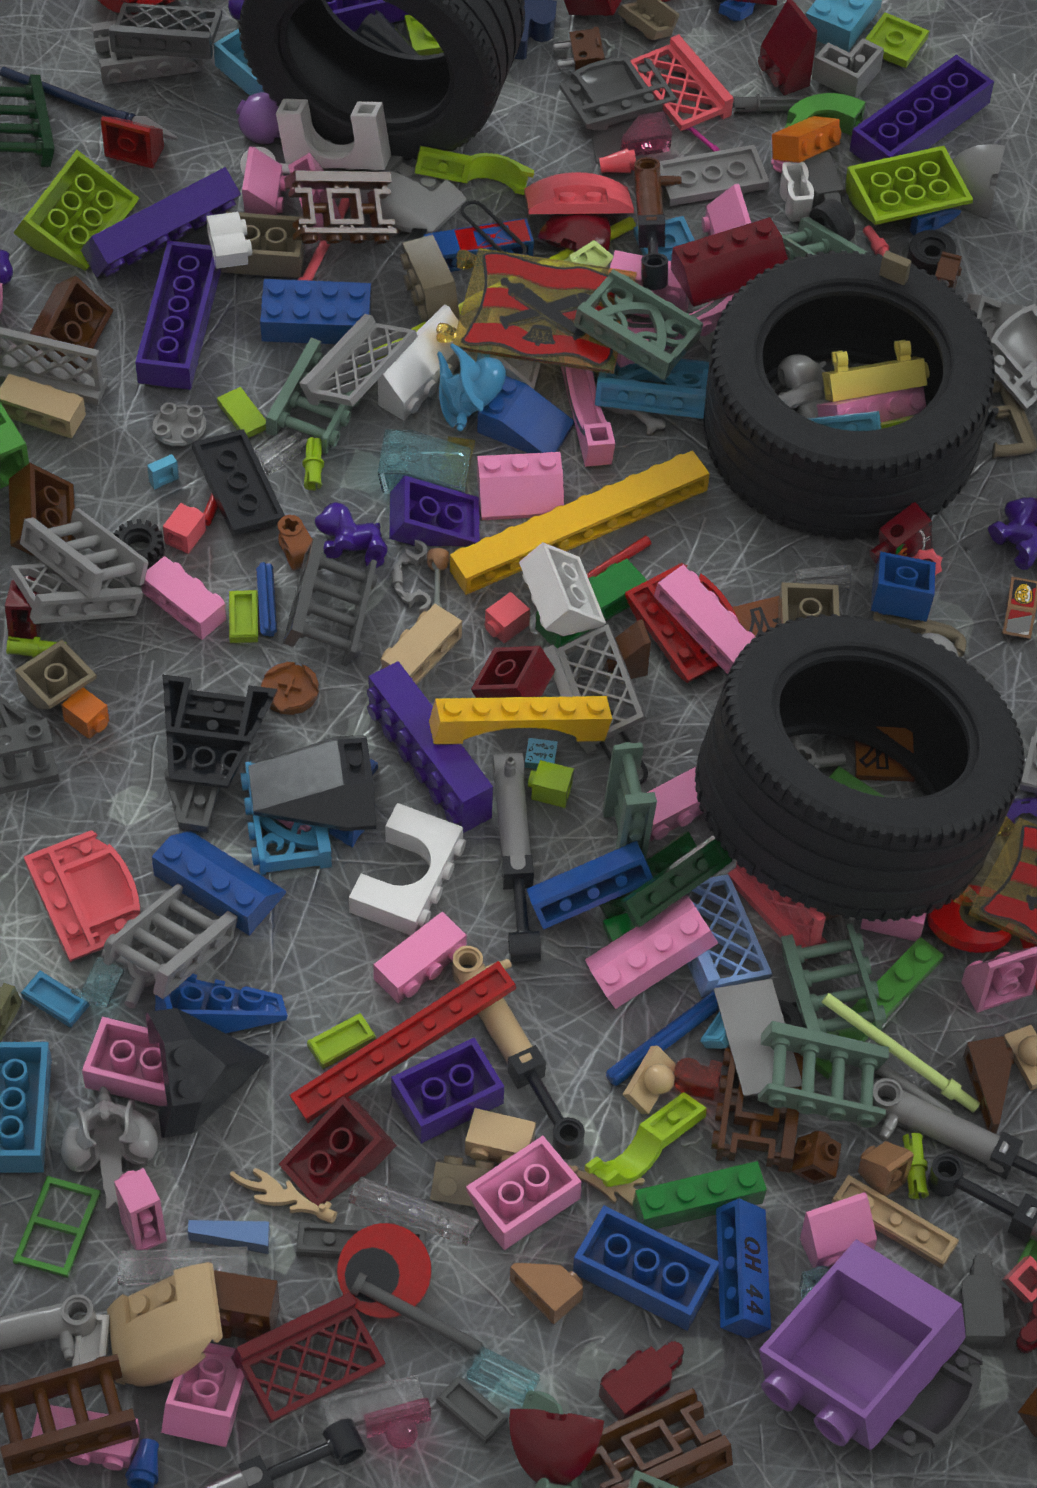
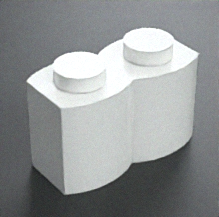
(796, 190)
(228, 240)

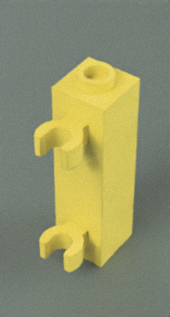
(874, 378)

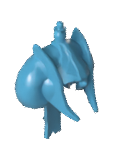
(470, 391)

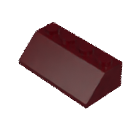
(727, 260)

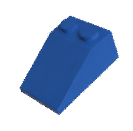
(524, 419)

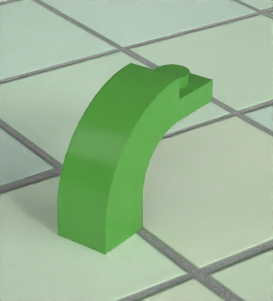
(831, 105)

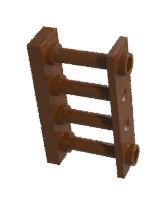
(69, 1441)

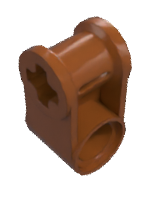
(293, 540)

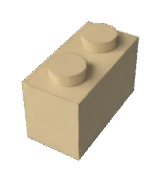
(497, 1136)

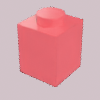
(184, 528)
(507, 617)
(1023, 1279)

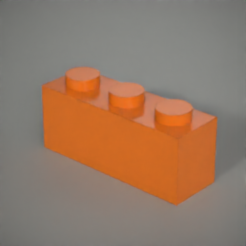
(806, 139)

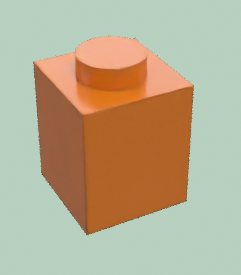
(85, 713)

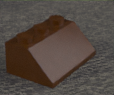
(72, 316)
(41, 496)

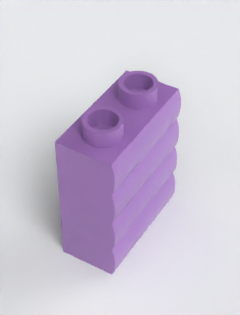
(861, 1346)

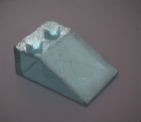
(422, 458)

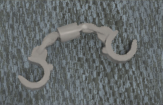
(397, 577)

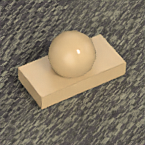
(1024, 1048)
(651, 1080)

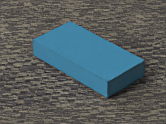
(54, 999)

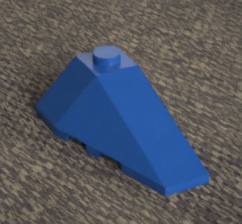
(224, 1006)

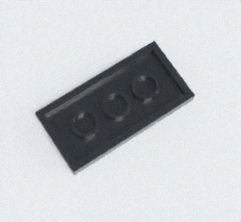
(238, 482)

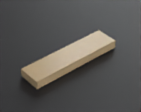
(902, 1224)

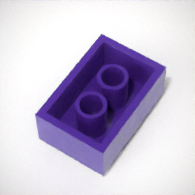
(447, 1090)

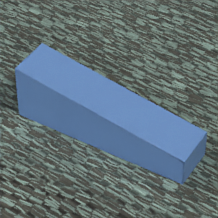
(231, 1234)

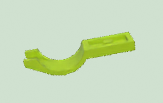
(465, 167)
(649, 1141)

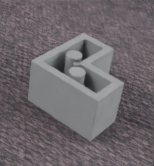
(848, 71)

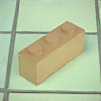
(42, 405)
(425, 642)

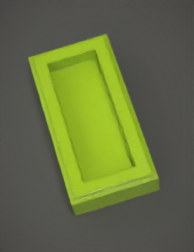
(242, 412)
(243, 616)
(341, 1041)

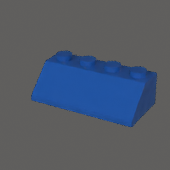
(216, 879)

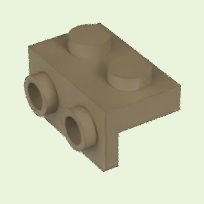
(650, 17)
(453, 1176)

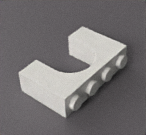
(367, 151)
(408, 906)

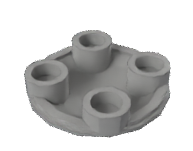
(179, 424)

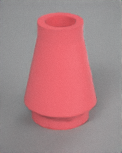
(618, 162)

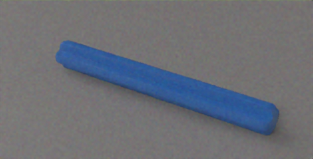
(664, 1038)

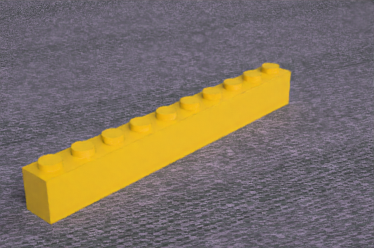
(580, 520)

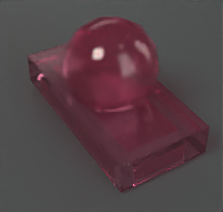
(398, 1422)

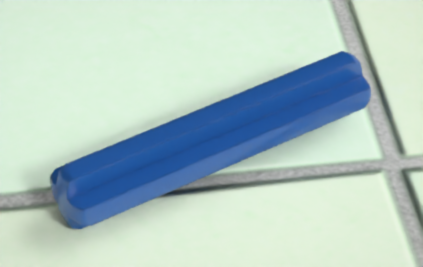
(266, 599)

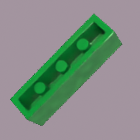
(610, 593)
(698, 1195)

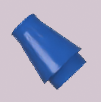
(144, 1465)

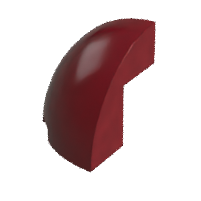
(576, 231)
(554, 1443)

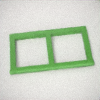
(78, 1232)

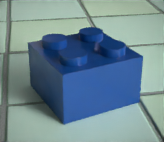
(903, 586)

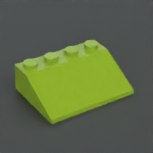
(906, 185)
(73, 209)

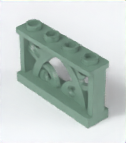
(634, 346)

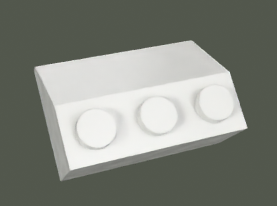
(561, 591)

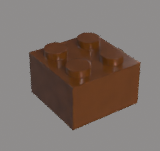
(246, 1304)

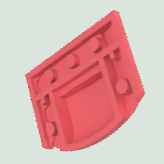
(578, 195)
(84, 892)

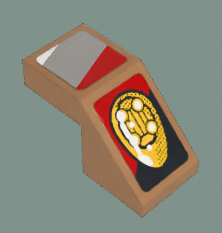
(1020, 607)

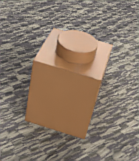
(885, 1167)
(548, 1287)

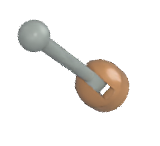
(437, 561)

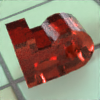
(697, 1079)

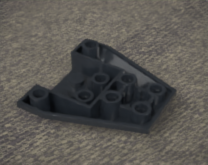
(318, 785)

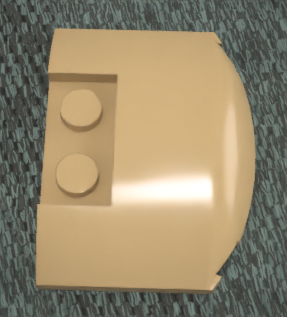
(165, 1326)

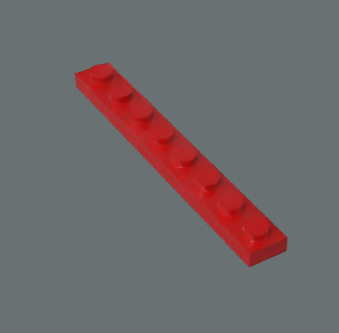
(403, 1041)

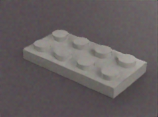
(712, 173)

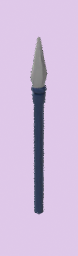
(84, 102)

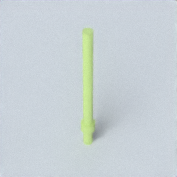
(950, 1088)

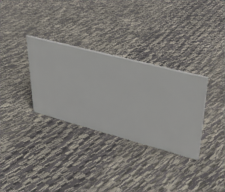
(745, 1015)

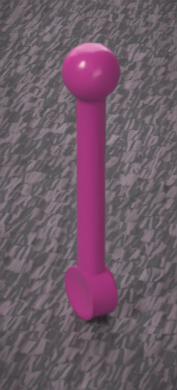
(713, 147)

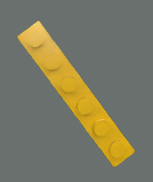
(462, 718)

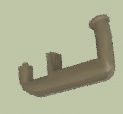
(1023, 432)
(927, 627)

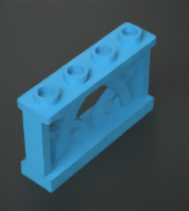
(681, 397)
(316, 840)

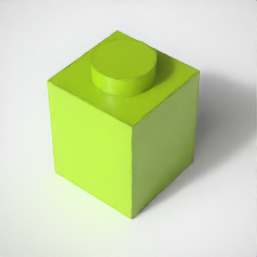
(551, 783)

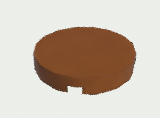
(295, 686)

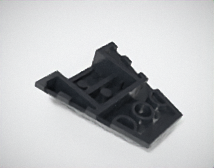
(210, 730)

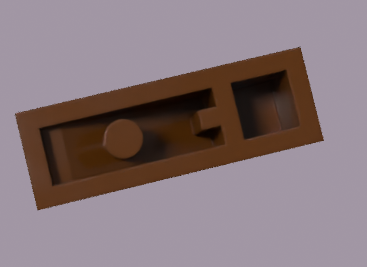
(989, 1071)

